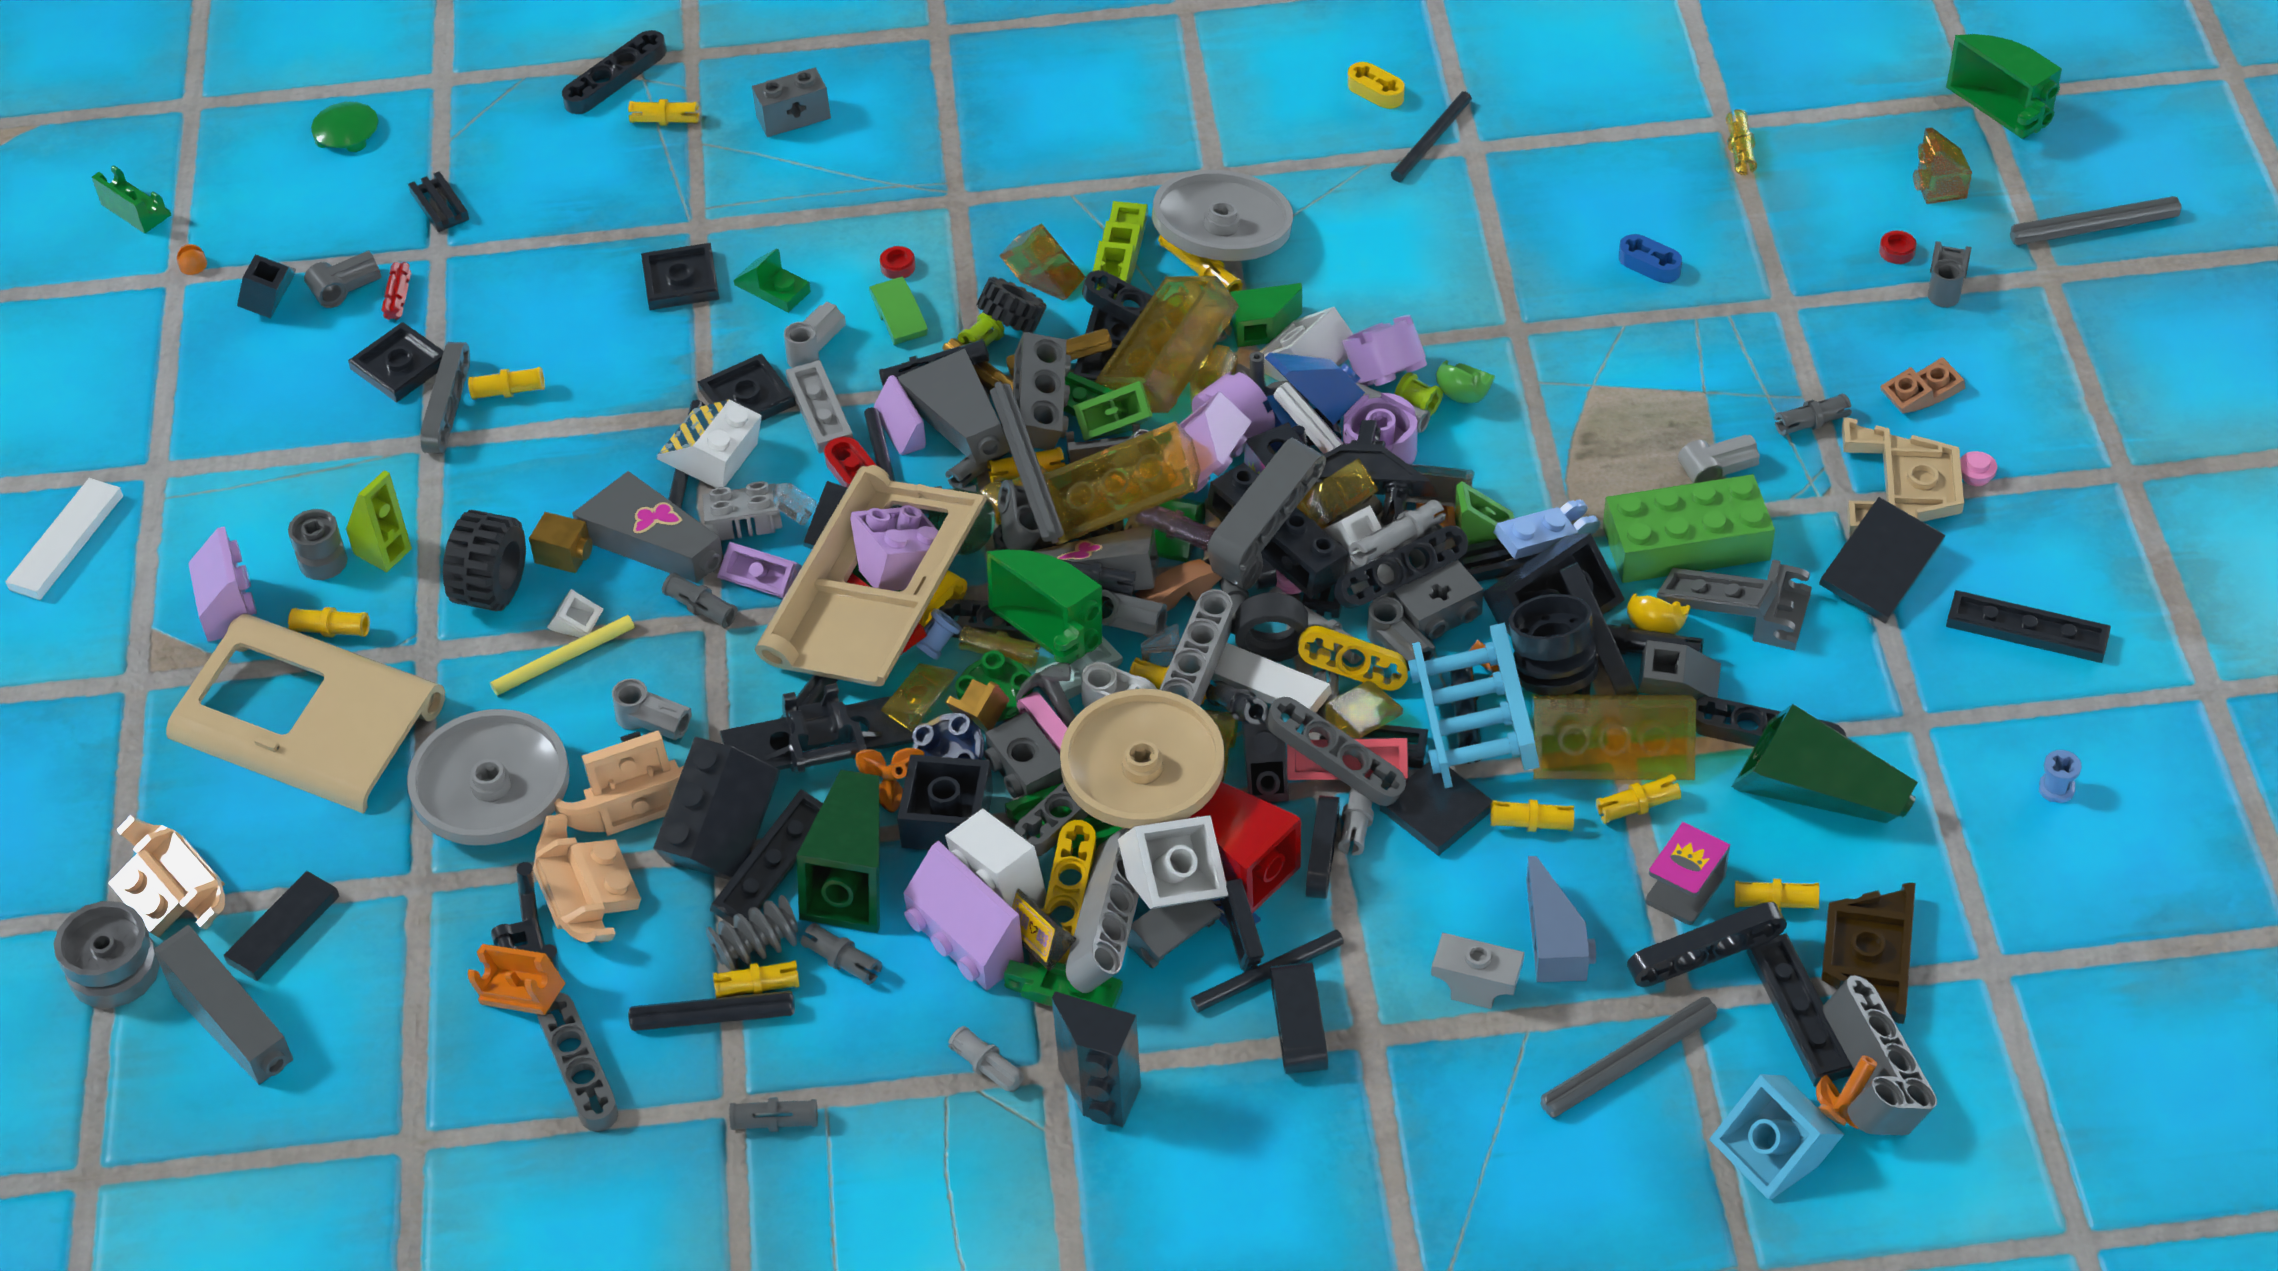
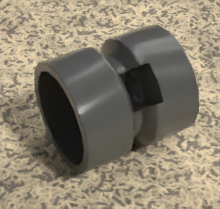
(317, 544)

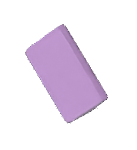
(900, 418)
(758, 570)

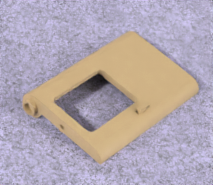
(853, 628)
(340, 736)

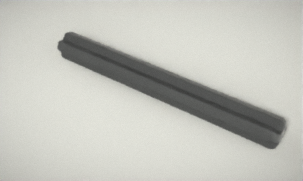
(2095, 220)
(1628, 1057)

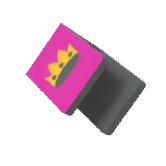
(1687, 873)

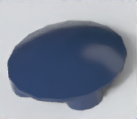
(950, 736)

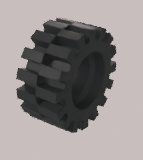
(1011, 305)

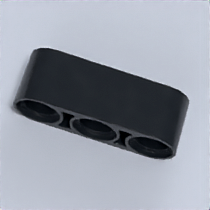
(1299, 1018)

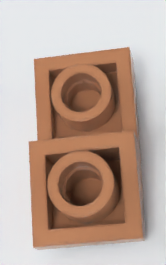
(1925, 388)
(1185, 579)

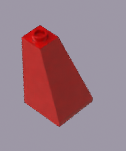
(1254, 841)

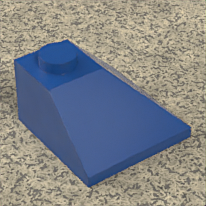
(1321, 382)

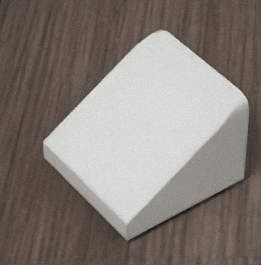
(575, 615)

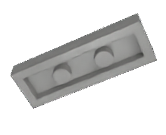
(818, 403)

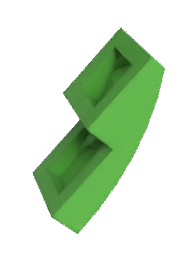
(899, 310)

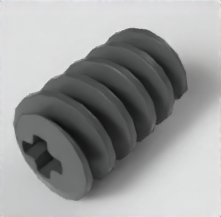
(753, 934)

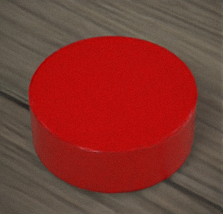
(1897, 247)
(897, 262)

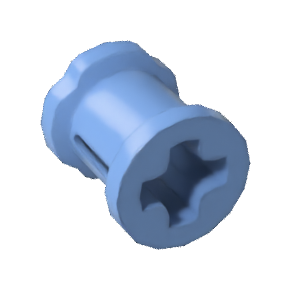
(938, 633)
(2061, 771)

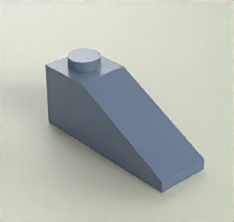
(1556, 929)

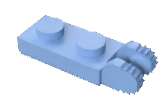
(1542, 529)

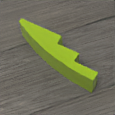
(1121, 240)

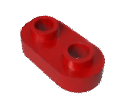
(853, 455)

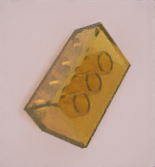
(1171, 338)
(1123, 480)
(1614, 736)

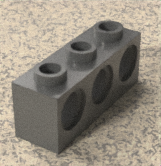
(1041, 387)

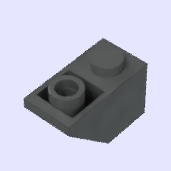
(1677, 671)

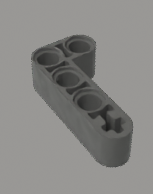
(1261, 511)
(1897, 1091)

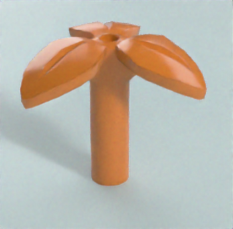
(889, 789)
(1835, 1104)

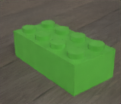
(1688, 528)

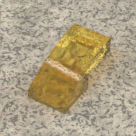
(1338, 493)

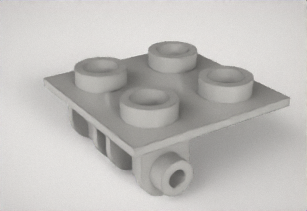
(725, 505)

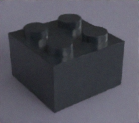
(940, 797)

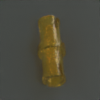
(1741, 142)
(984, 641)

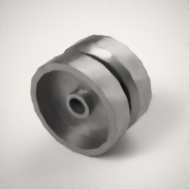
(106, 954)

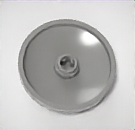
(1222, 215)
(488, 777)

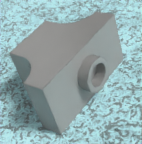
(1476, 969)

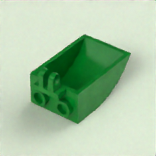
(2005, 81)
(1046, 601)

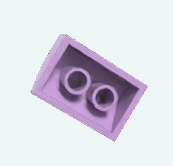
(963, 917)

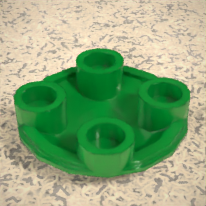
(344, 126)
(1000, 670)

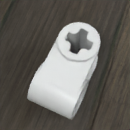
(1103, 679)

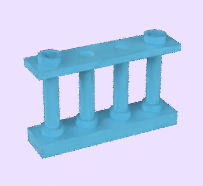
(1510, 712)

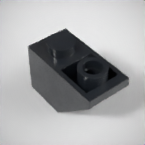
(264, 285)
(1265, 763)

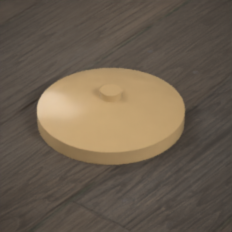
(1142, 758)

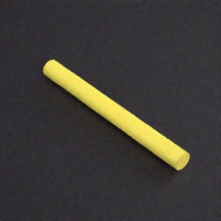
(562, 655)

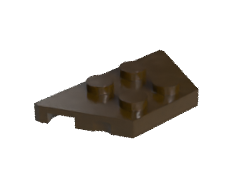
(1874, 942)

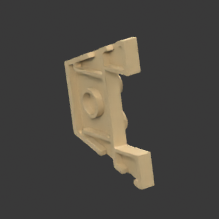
(1919, 473)

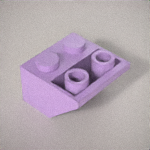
(1216, 433)
(891, 544)
(220, 584)

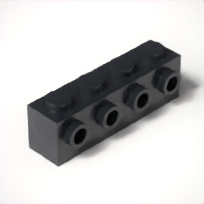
(1297, 549)

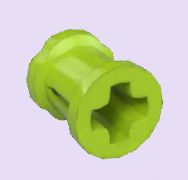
(983, 330)
(1419, 393)

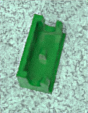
(130, 202)

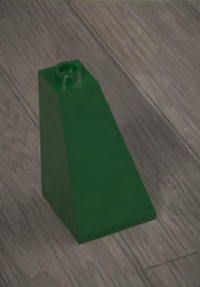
(1822, 769)
(842, 857)

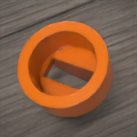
(191, 259)

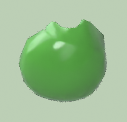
(1463, 382)

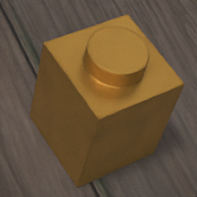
(560, 542)

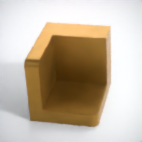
(981, 703)

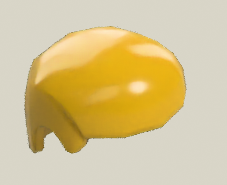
(1656, 614)

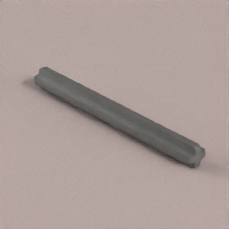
(1026, 463)

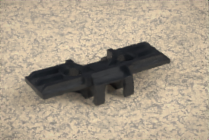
(816, 728)

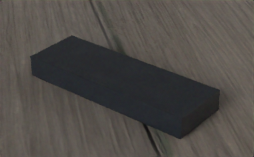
(281, 925)

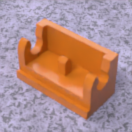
(516, 979)

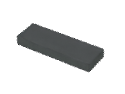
(1718, 592)

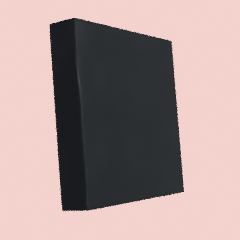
(680, 276)
(398, 362)
(750, 385)
(1437, 813)

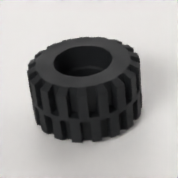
(484, 560)

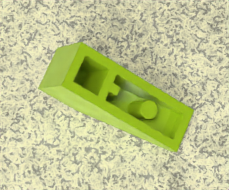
(377, 525)

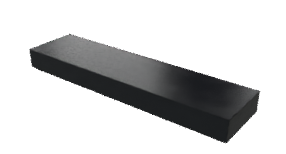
(2028, 626)
(769, 860)
(1799, 1009)

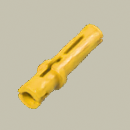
(1204, 266)

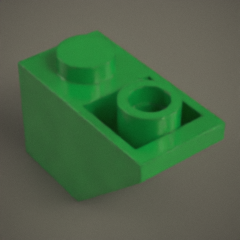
(1265, 313)

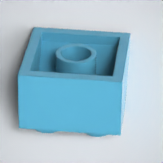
(1775, 1135)

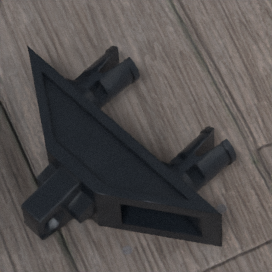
(1389, 473)

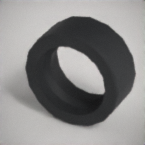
(1270, 608)

